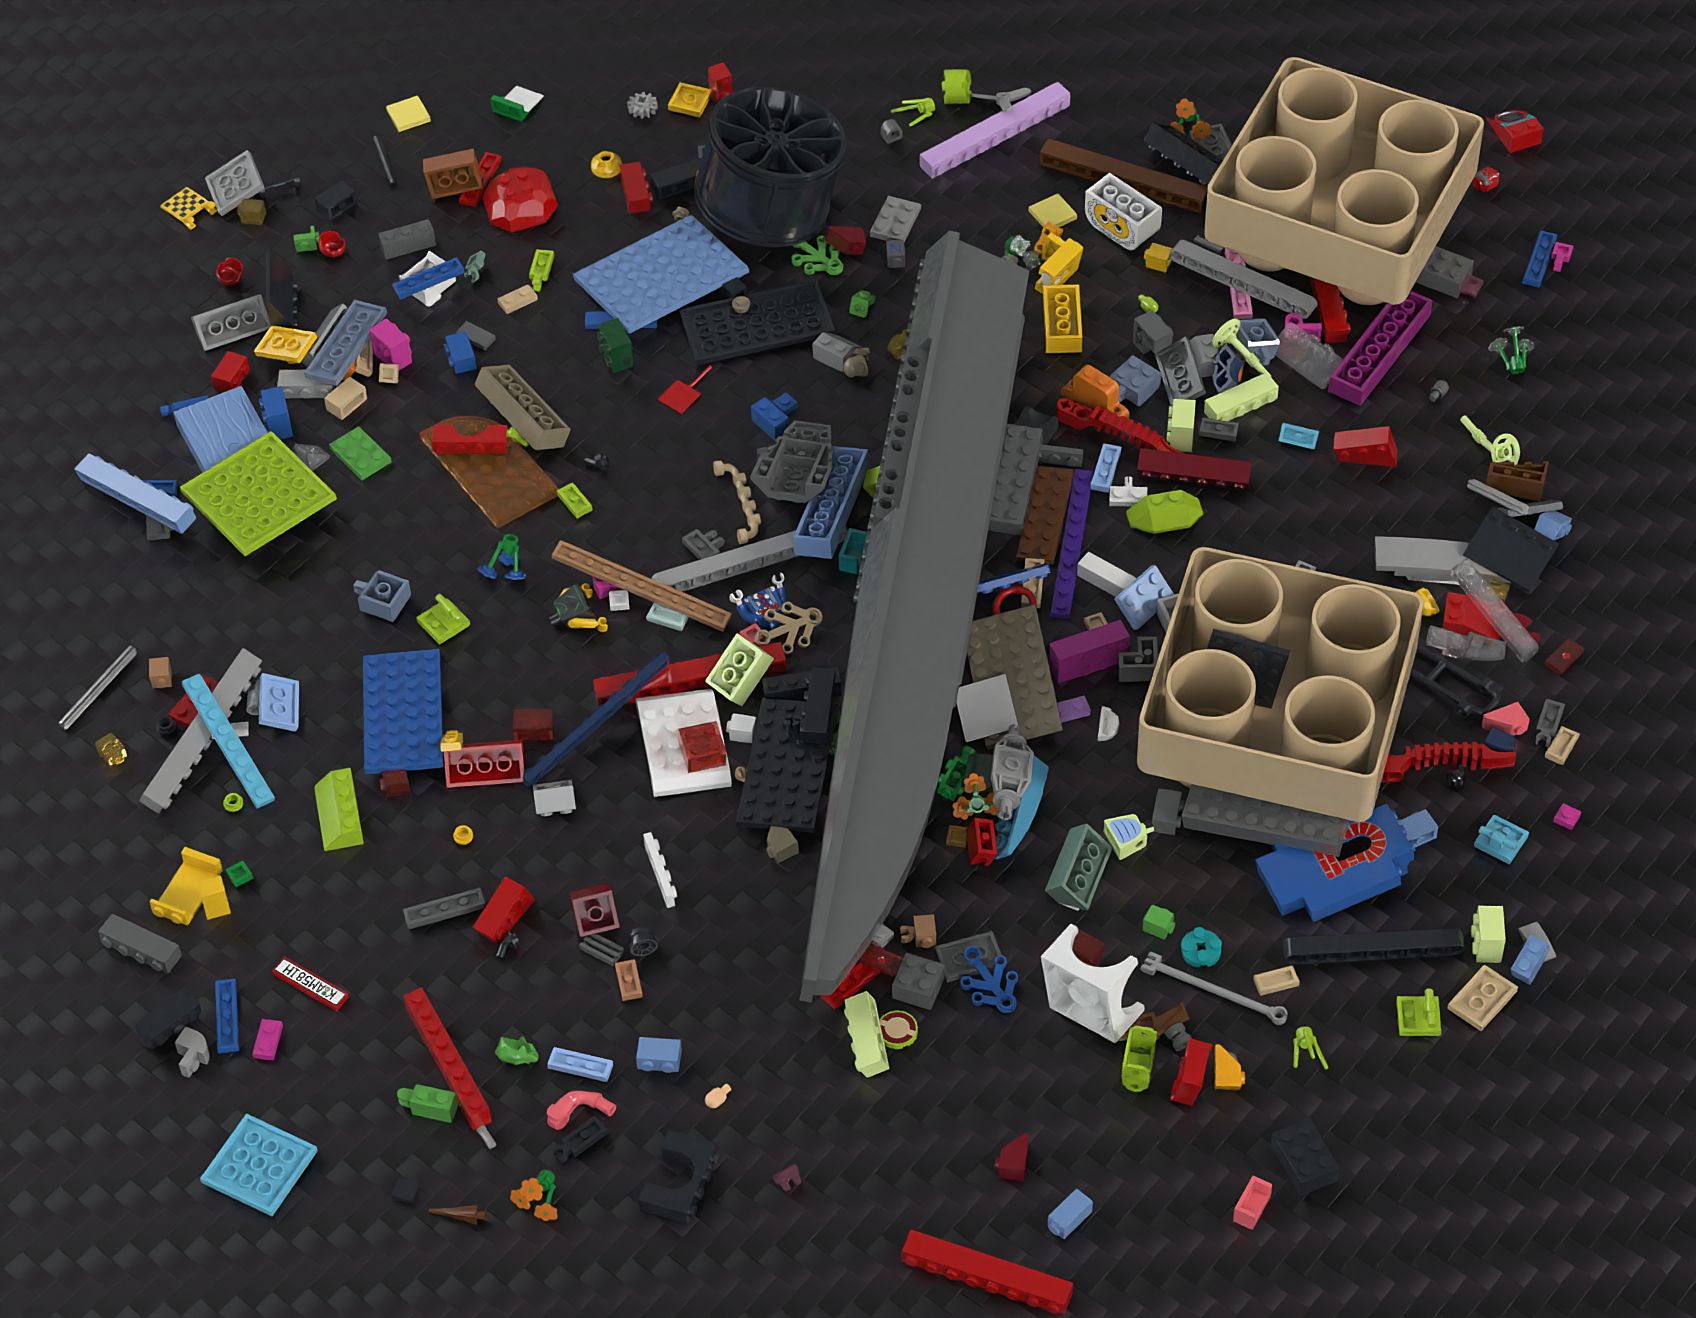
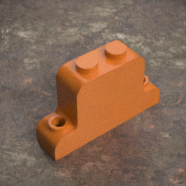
(1094, 389)

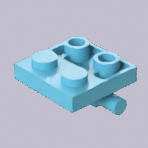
(1501, 839)

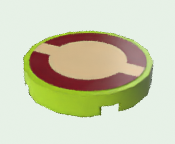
(898, 1029)

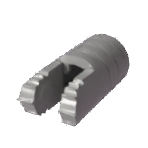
(253, 699)

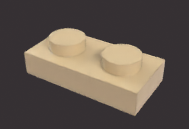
(517, 299)

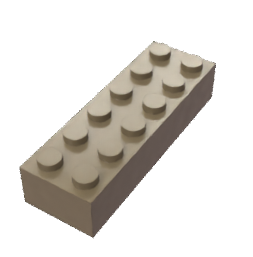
(522, 407)

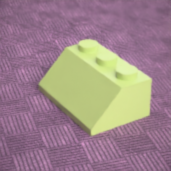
(739, 670)

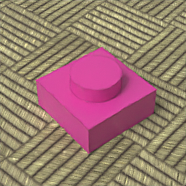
(1567, 816)

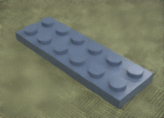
(345, 343)

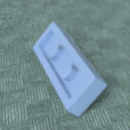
(1106, 468)
(580, 1064)

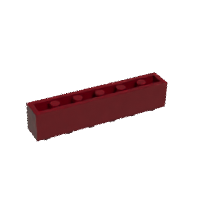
(1194, 468)

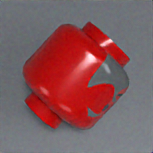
(1485, 179)

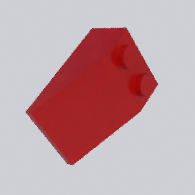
(1464, 617)

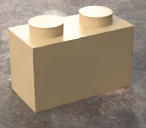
(345, 398)

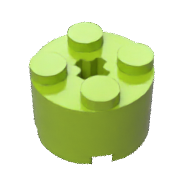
(956, 86)

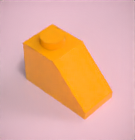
(1227, 1070)

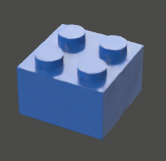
(275, 412)

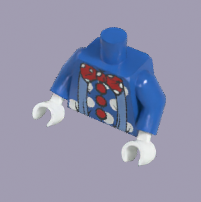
(754, 607)

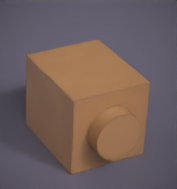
(160, 672)

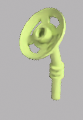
(1227, 334)
(1499, 451)

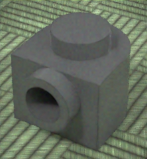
(891, 131)

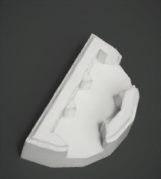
(1108, 724)

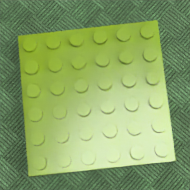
(258, 493)

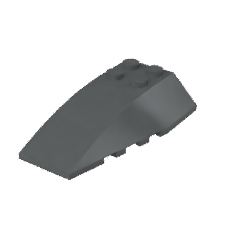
(796, 464)

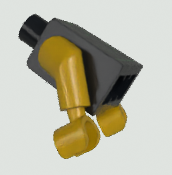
(575, 609)

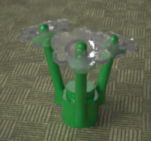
(1516, 363)

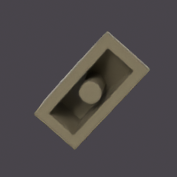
(781, 843)

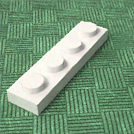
(658, 863)

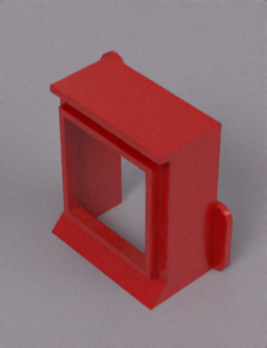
(1191, 1072)

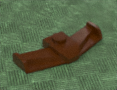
(1161, 1022)

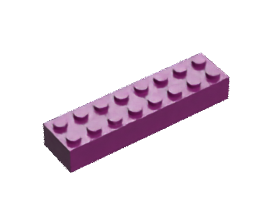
(1379, 348)

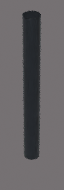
(385, 161)

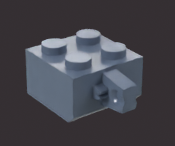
(1258, 339)
(1136, 380)
(383, 595)

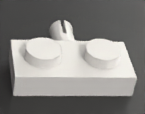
(1127, 494)

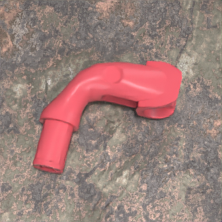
(560, 1113)

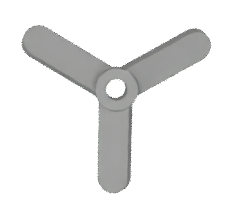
(1004, 99)

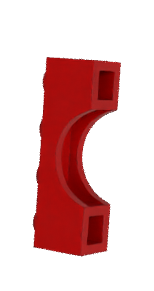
(491, 441)

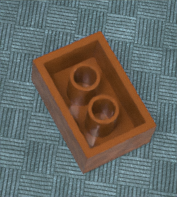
(452, 173)

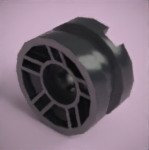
(642, 941)

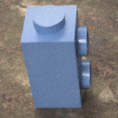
(1069, 1214)

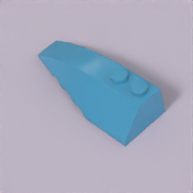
(1013, 830)

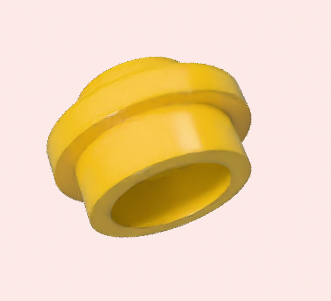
(463, 835)

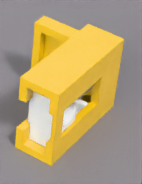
(1061, 261)

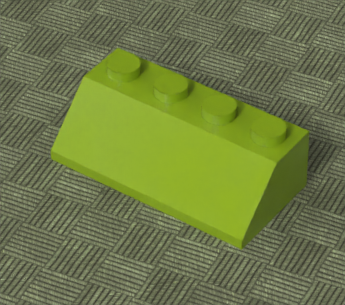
(338, 810)

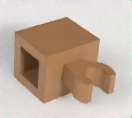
(922, 931)

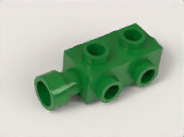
(951, 782)

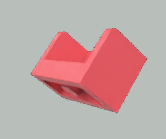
(1252, 1202)

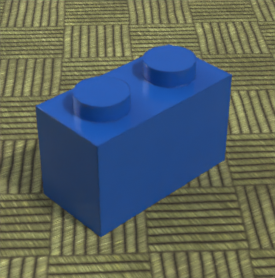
(460, 352)
(769, 418)

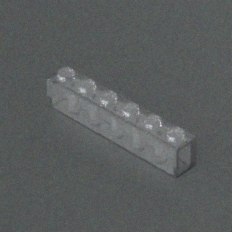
(1494, 610)

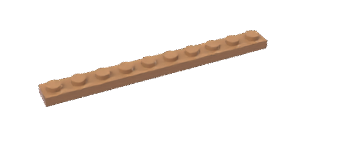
(641, 585)

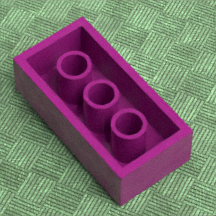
(1088, 651)

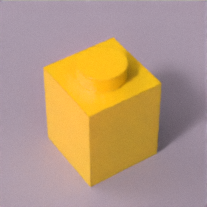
(1158, 257)

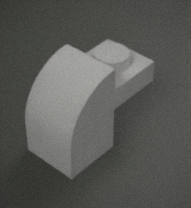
(193, 1048)

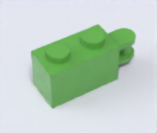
(429, 1102)

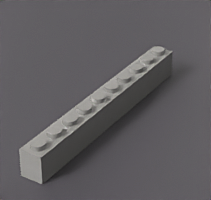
(198, 735)

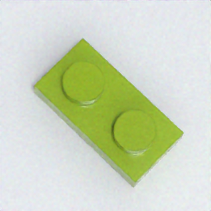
(574, 500)

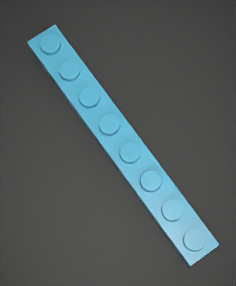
(228, 741)

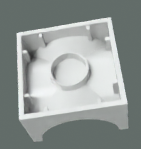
(1088, 992)

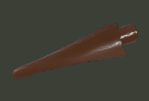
(467, 1213)

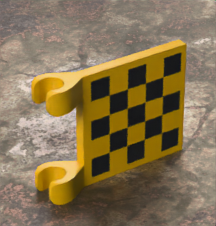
(187, 204)

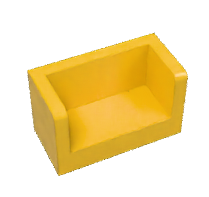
(214, 897)

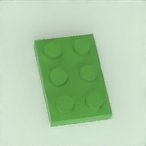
(360, 453)

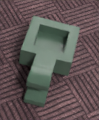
(474, 263)

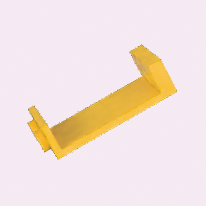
(182, 895)

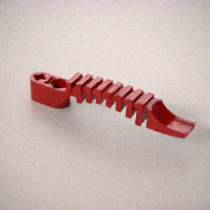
(1080, 417)
(1489, 759)

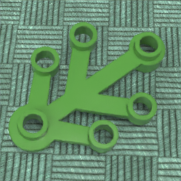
(832, 266)

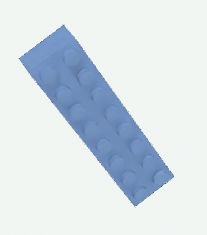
(830, 509)

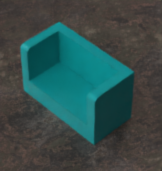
(852, 551)

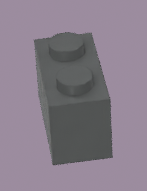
(1167, 810)

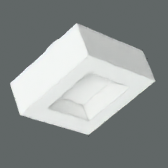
(619, 600)

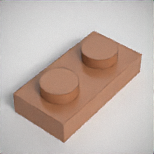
(628, 980)

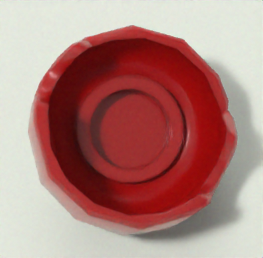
(331, 244)
(230, 271)

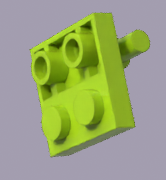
(443, 620)
(1419, 1015)

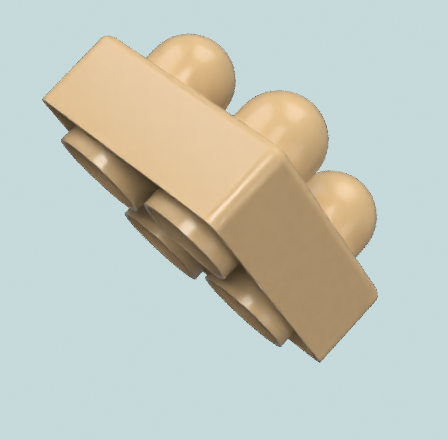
(1343, 181)
(1334, 704)

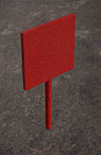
(681, 396)

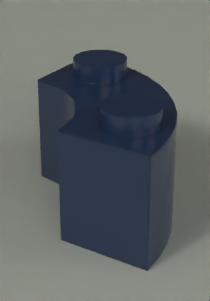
(1226, 369)

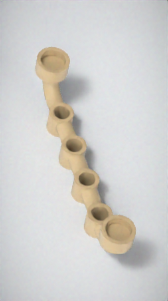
(743, 494)

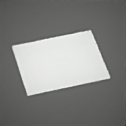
(985, 708)

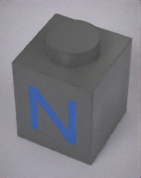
(895, 253)

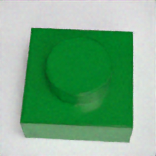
(239, 874)

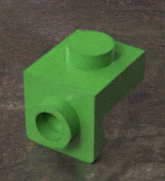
(306, 241)
(861, 302)

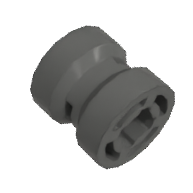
(1178, 1036)

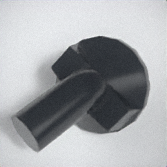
(601, 461)
(1454, 776)
(510, 941)

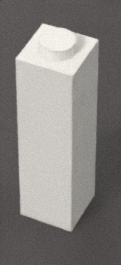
(1103, 574)

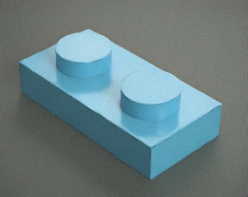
(1298, 436)

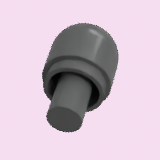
(1438, 390)

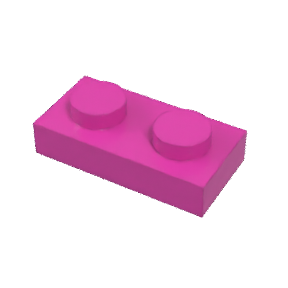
(267, 1039)

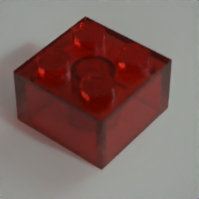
(702, 747)

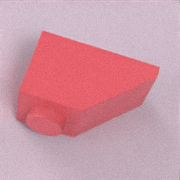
(1508, 719)

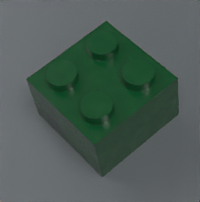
(615, 345)

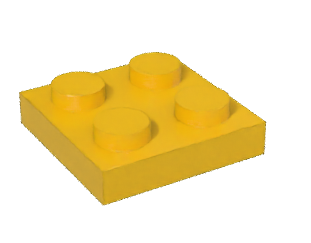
(689, 99)

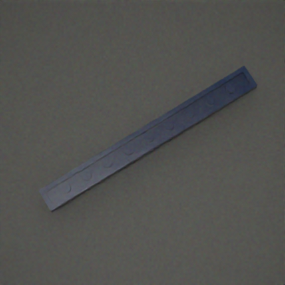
(590, 724)

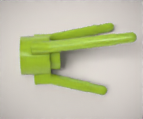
(924, 106)
(1306, 1040)

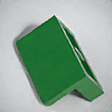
(508, 108)

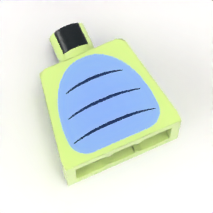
(1127, 834)

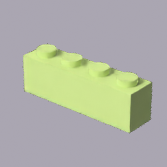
(1242, 398)
(866, 1034)

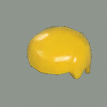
(1430, 606)

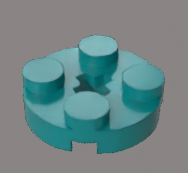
(1204, 938)

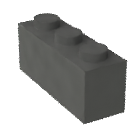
(407, 239)

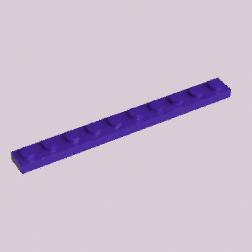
(1072, 544)

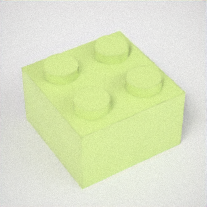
(1181, 424)
(1488, 934)

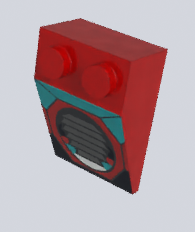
(1516, 129)

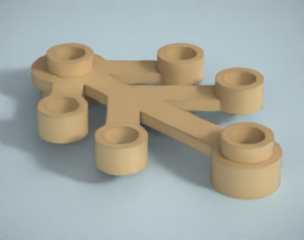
(791, 626)

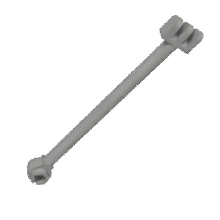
(1154, 963)

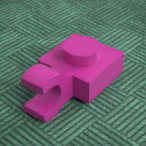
(1561, 253)

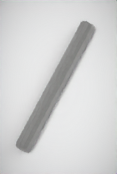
(1498, 496)

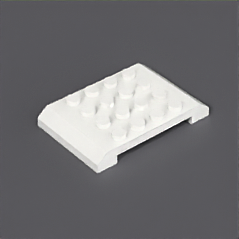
(660, 722)

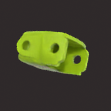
(1138, 1061)

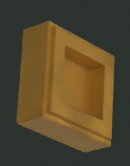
(956, 836)

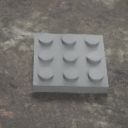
(234, 182)

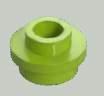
(233, 798)

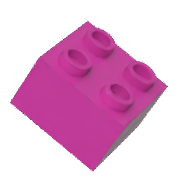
(390, 344)

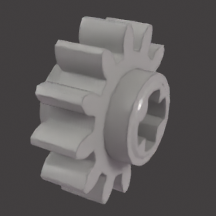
(642, 105)

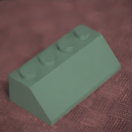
(1079, 867)

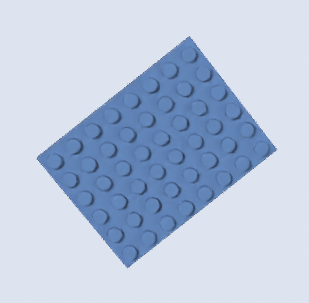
(660, 273)

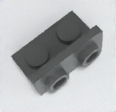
(156, 529)

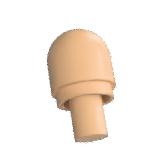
(717, 1096)

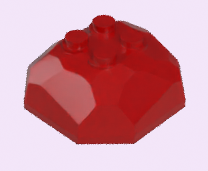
(519, 199)

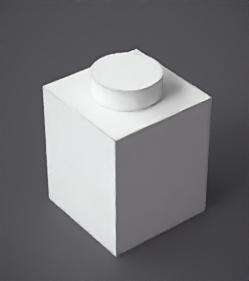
(741, 728)

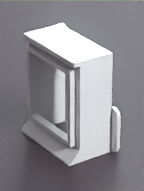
(432, 294)

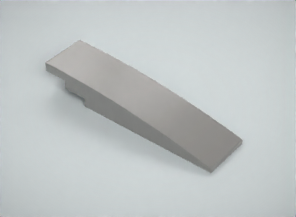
(1424, 558)

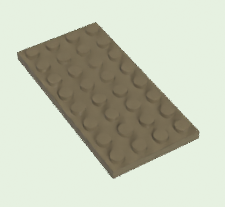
(1015, 647)

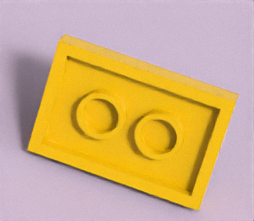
(285, 344)

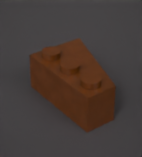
(1518, 480)

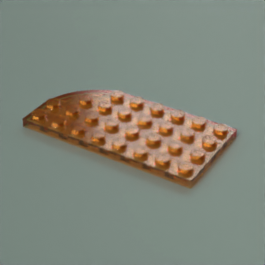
(498, 483)

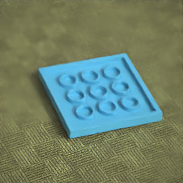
(259, 1164)

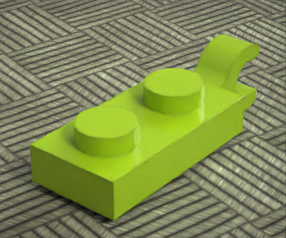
(541, 268)

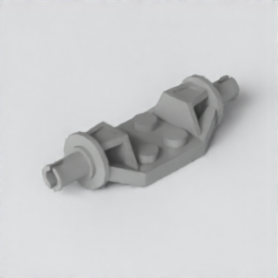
(1011, 771)

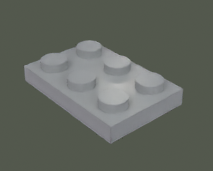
(895, 219)

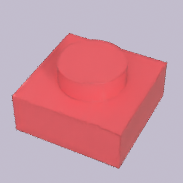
(750, 632)

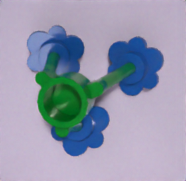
(508, 556)

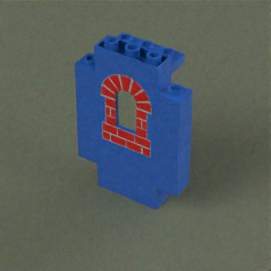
(1327, 886)

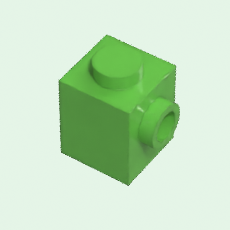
(1158, 922)

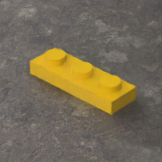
(451, 741)

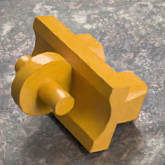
(1049, 228)

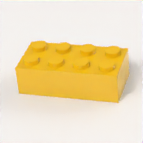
(1062, 318)

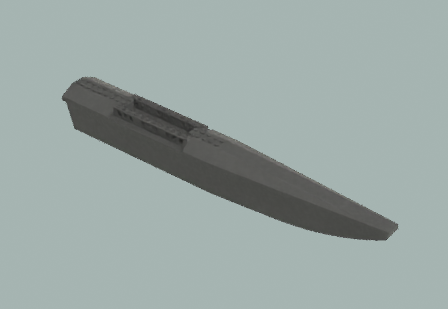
(915, 593)

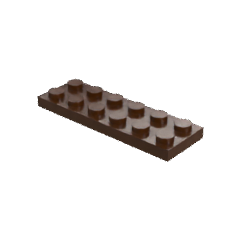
(1045, 514)

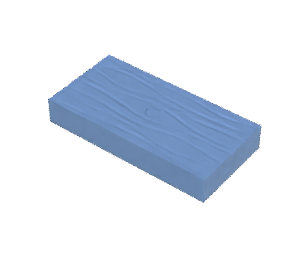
(219, 426)

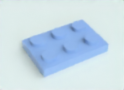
(1140, 598)
(279, 702)

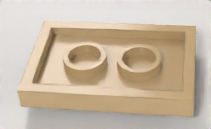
(1482, 997)

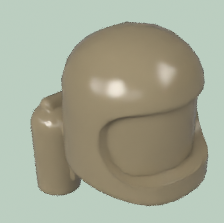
(856, 364)

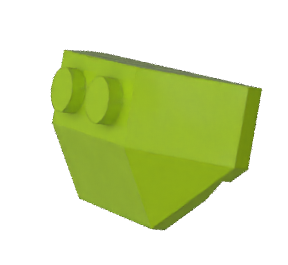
(1164, 512)

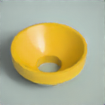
(608, 168)

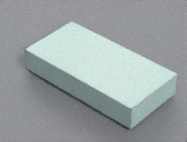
(666, 617)

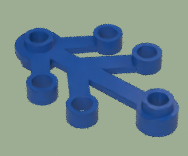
(990, 983)

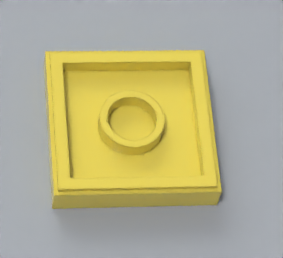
(408, 113)
(1053, 210)

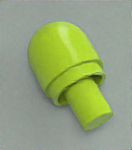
(1148, 303)
(516, 436)

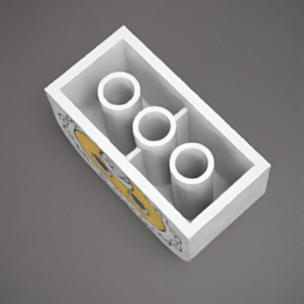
(1122, 212)

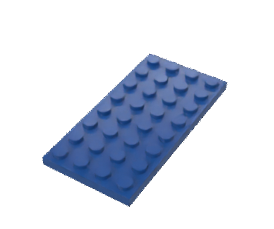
(402, 711)

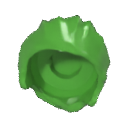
(516, 1051)

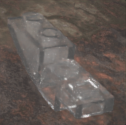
(1466, 647)

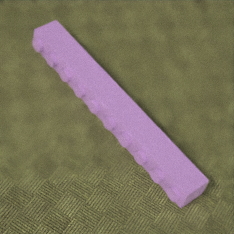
(994, 130)

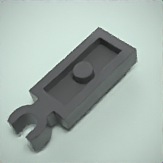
(1549, 721)

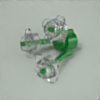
(1018, 246)

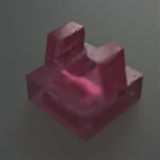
(1471, 285)
(783, 1177)

